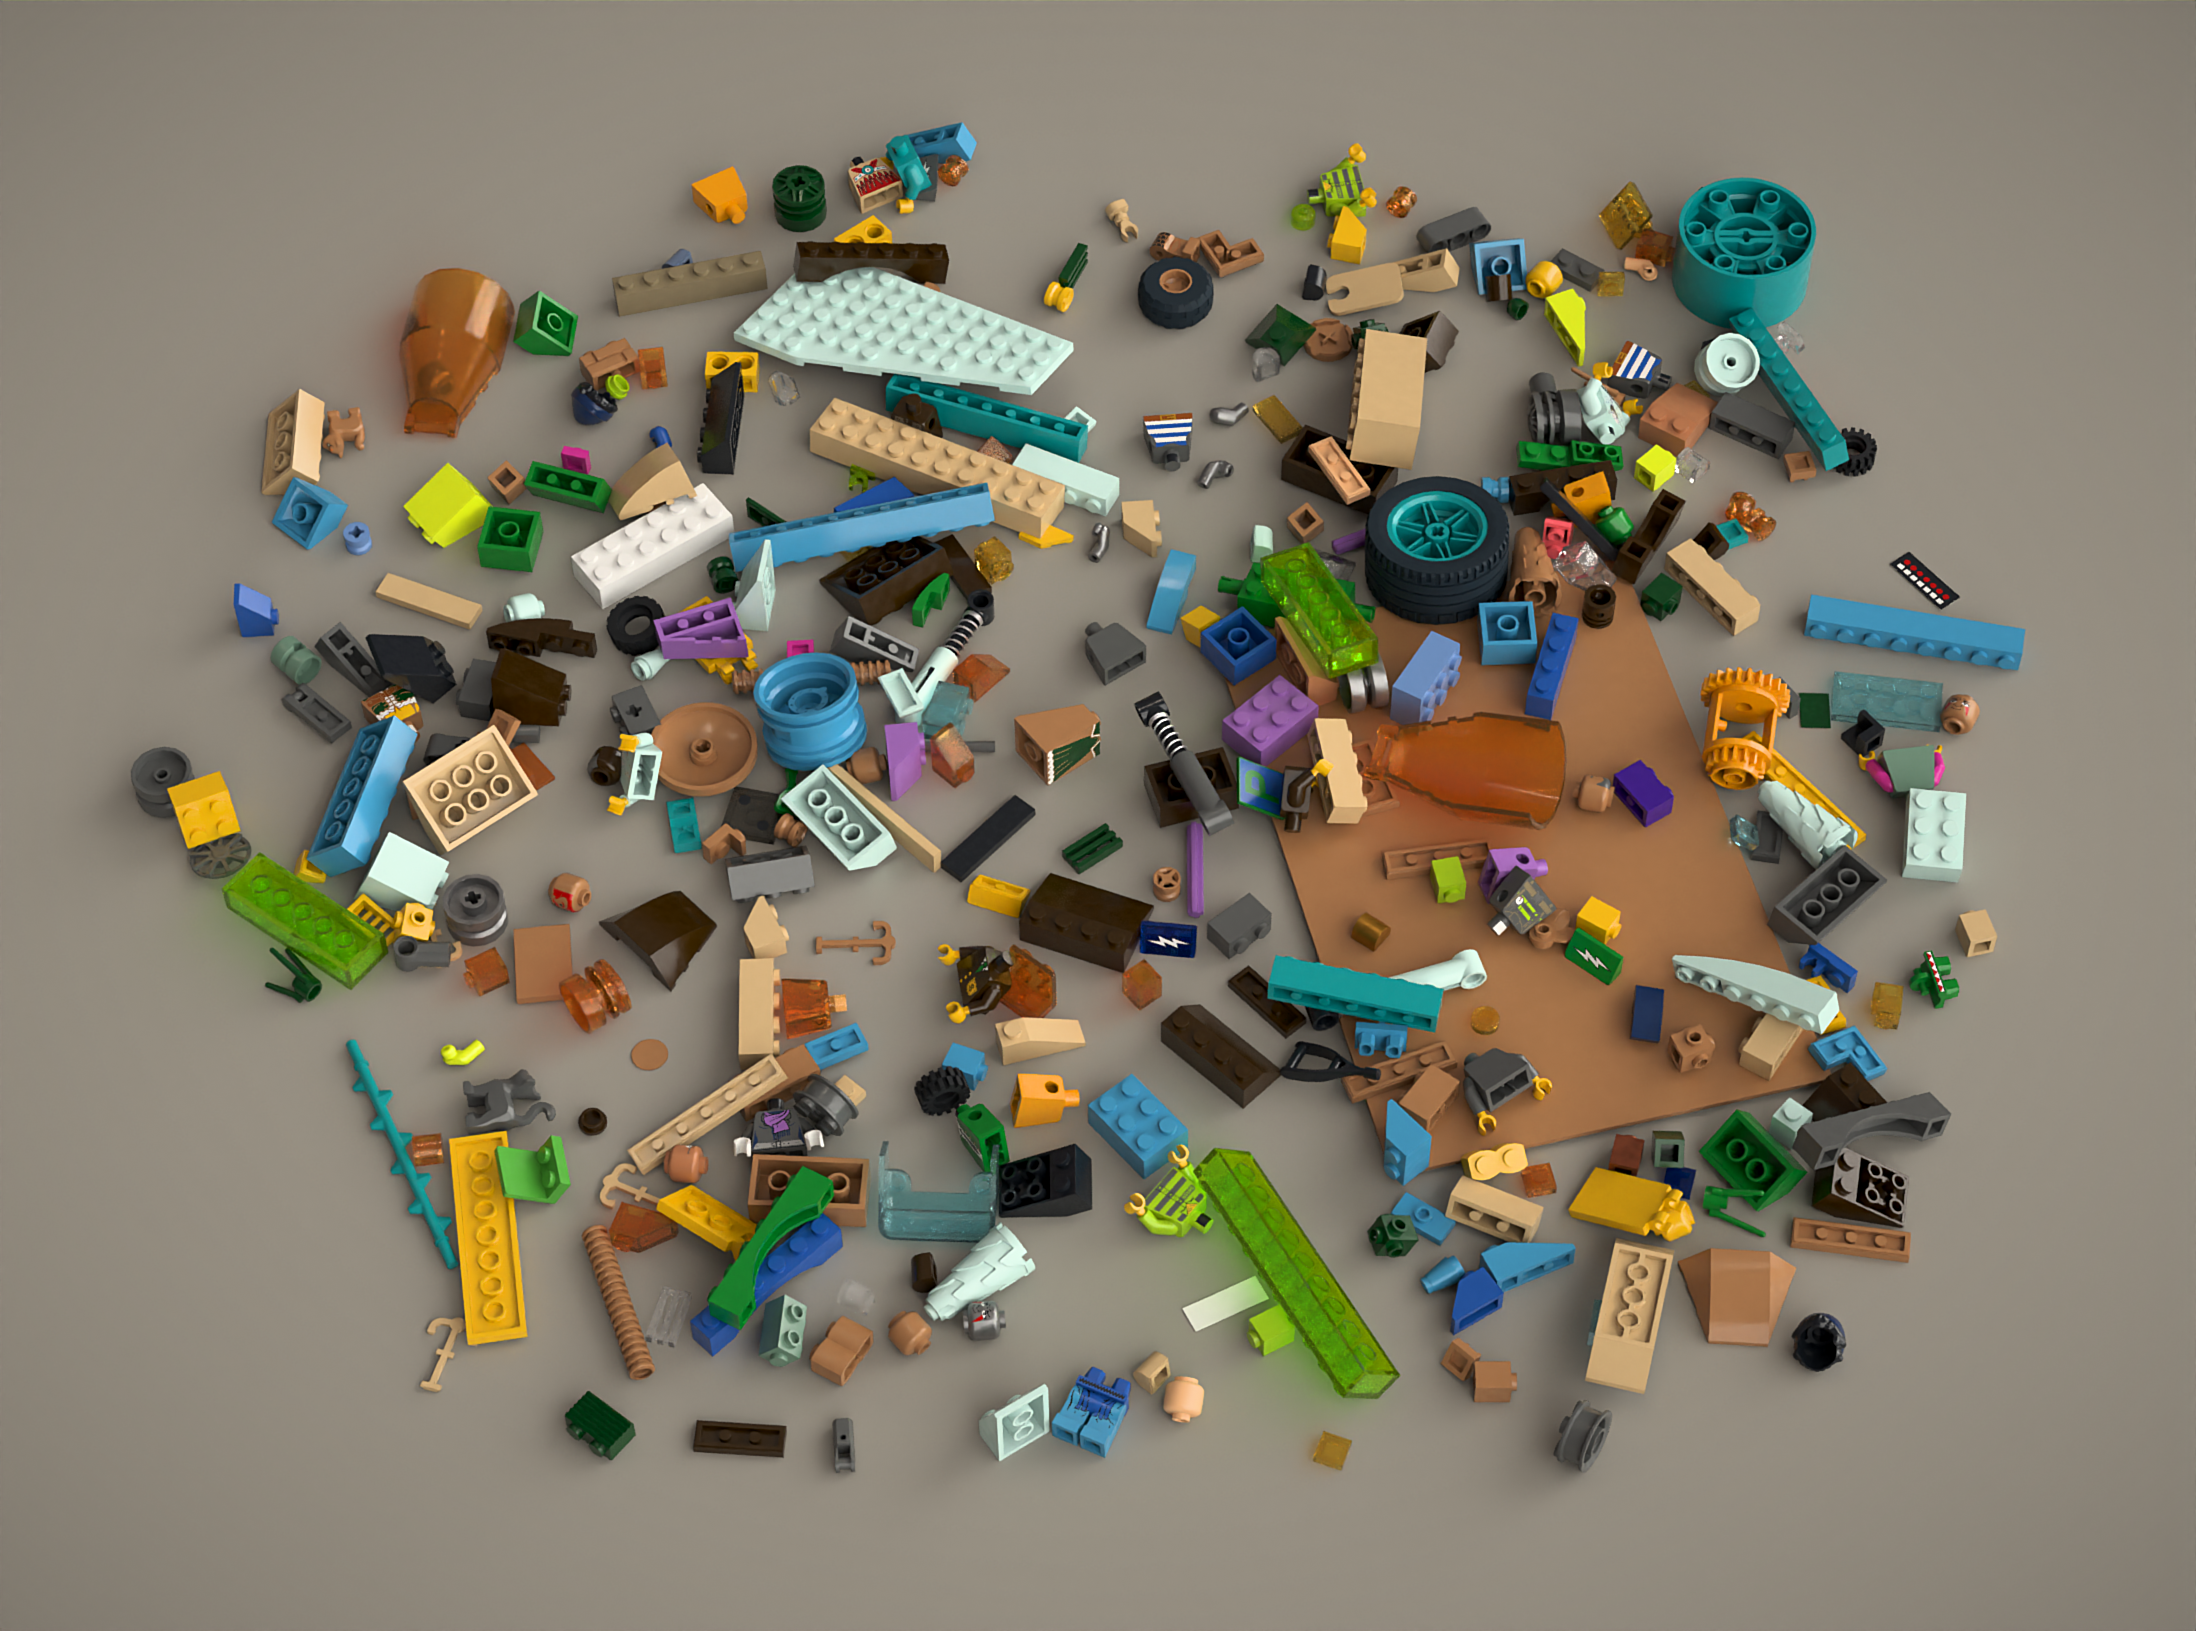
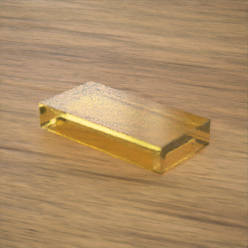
(1277, 419)

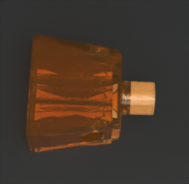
(809, 1006)

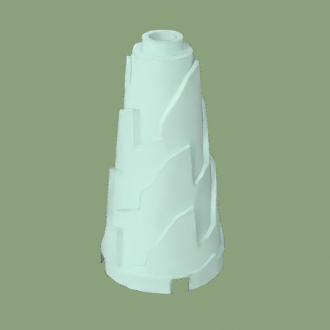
(1808, 825)
(988, 1268)

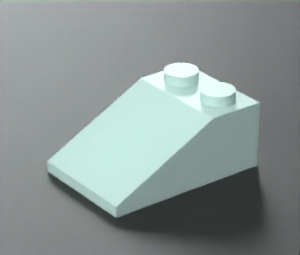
(756, 590)
(1016, 1423)

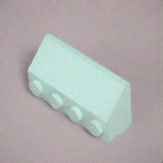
(839, 820)

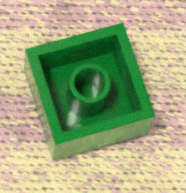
(510, 539)

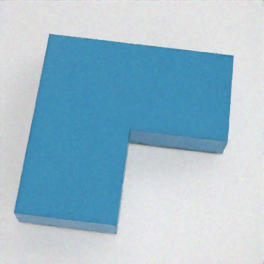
(1848, 1047)

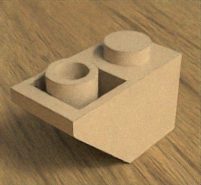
(1140, 524)
(762, 932)

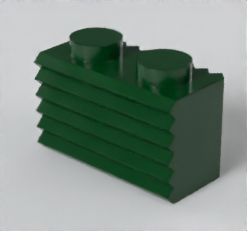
(599, 1426)

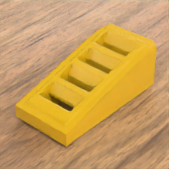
(364, 902)

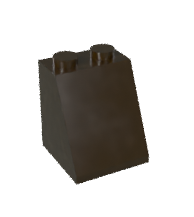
(529, 690)

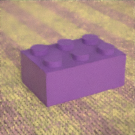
(1269, 722)

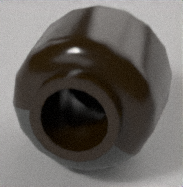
(605, 766)

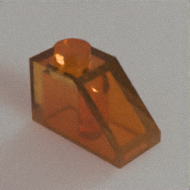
(980, 674)
(951, 756)
(640, 1228)

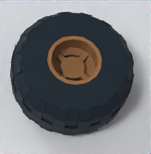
(1175, 293)

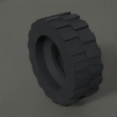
(623, 614)

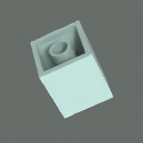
(403, 875)

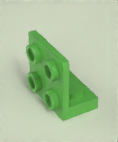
(534, 1174)

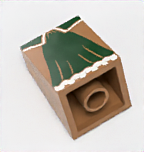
(1057, 740)

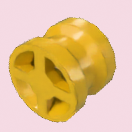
(1058, 296)

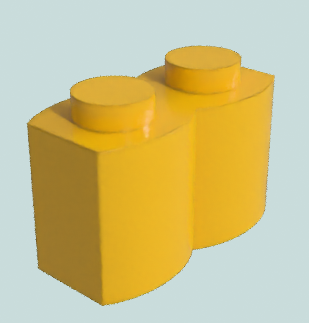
(1488, 1163)

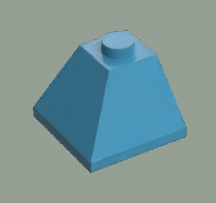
(308, 513)

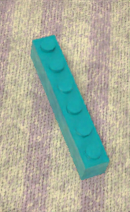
(1355, 993)

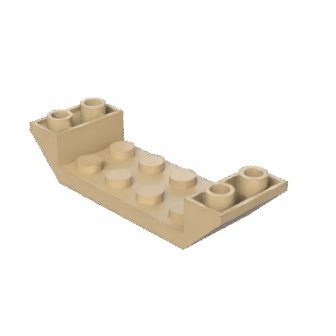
(1629, 1315)

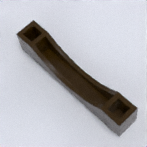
(824, 259)

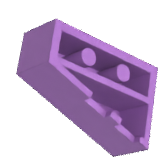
(702, 633)

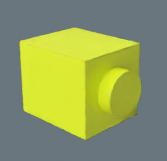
(1655, 468)

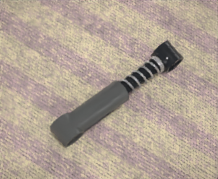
(1185, 766)

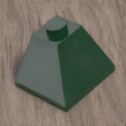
(1281, 332)

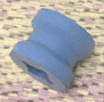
(357, 538)

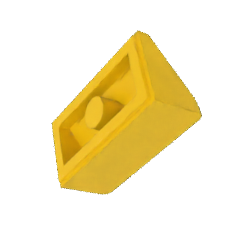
(998, 895)

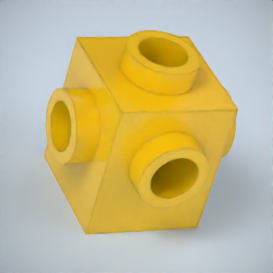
(413, 921)

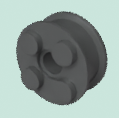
(825, 1105)
(1583, 1435)

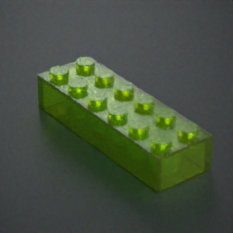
(1319, 610)
(305, 921)

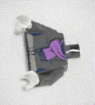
(778, 1133)

